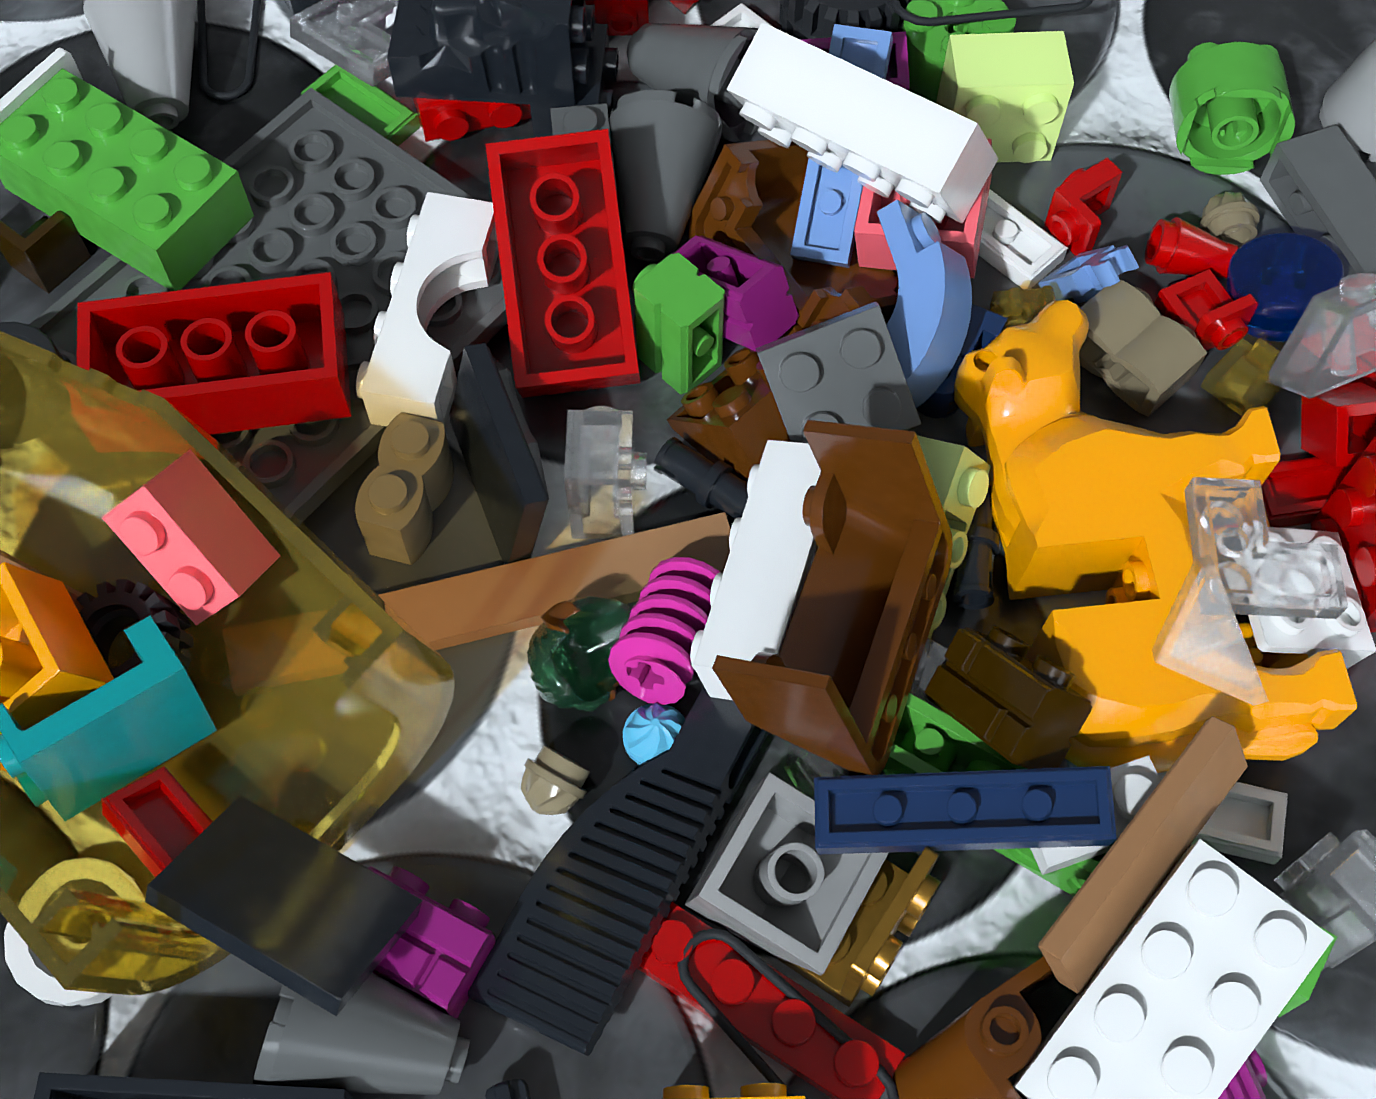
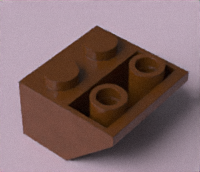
(732, 415)

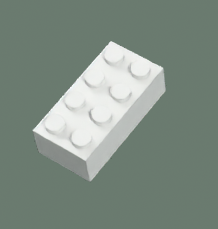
(863, 124)
(1180, 991)

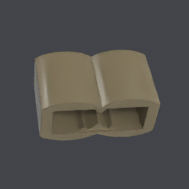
(1137, 348)
(405, 488)

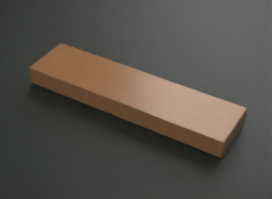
(1143, 855)

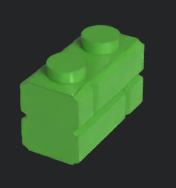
(679, 322)

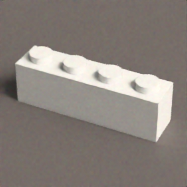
(765, 564)

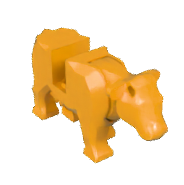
(1107, 510)

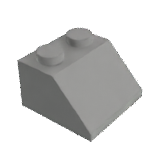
(774, 885)

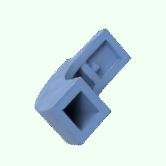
(931, 300)

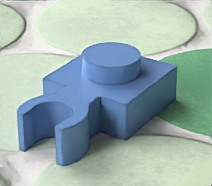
(1090, 273)

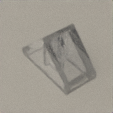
(1205, 637)

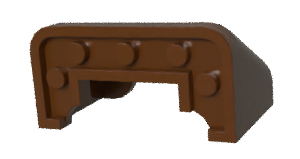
(754, 207)

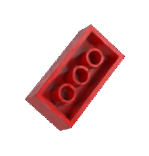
(562, 263)
(227, 351)

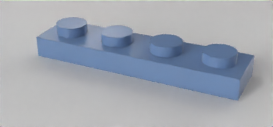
(830, 198)

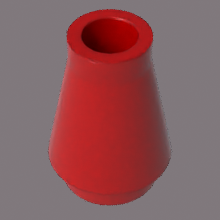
(1186, 249)

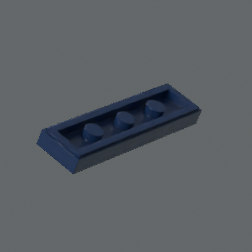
(965, 810)

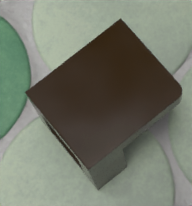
(45, 251)

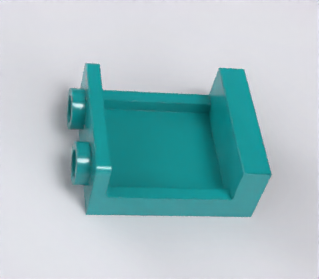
(109, 732)

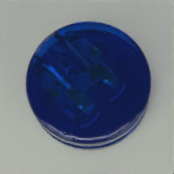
(1283, 277)

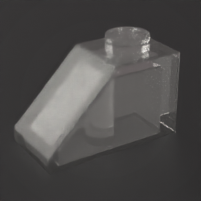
(1331, 340)

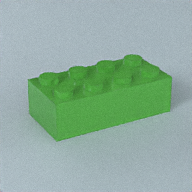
(121, 180)

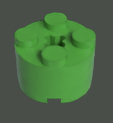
(929, 43)
(1230, 106)

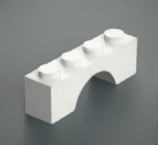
(447, 254)

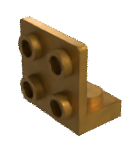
(869, 944)

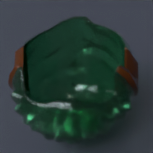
(573, 650)

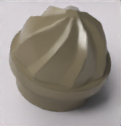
(1230, 218)
(553, 782)

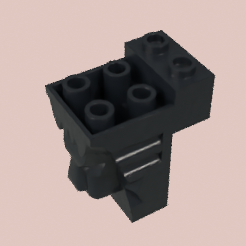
(503, 54)

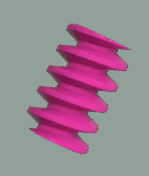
(657, 639)

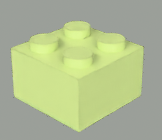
(1011, 88)

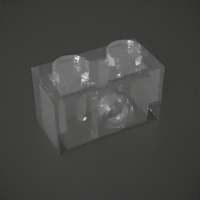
(602, 472)

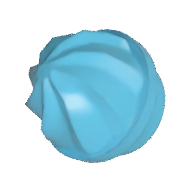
(651, 731)

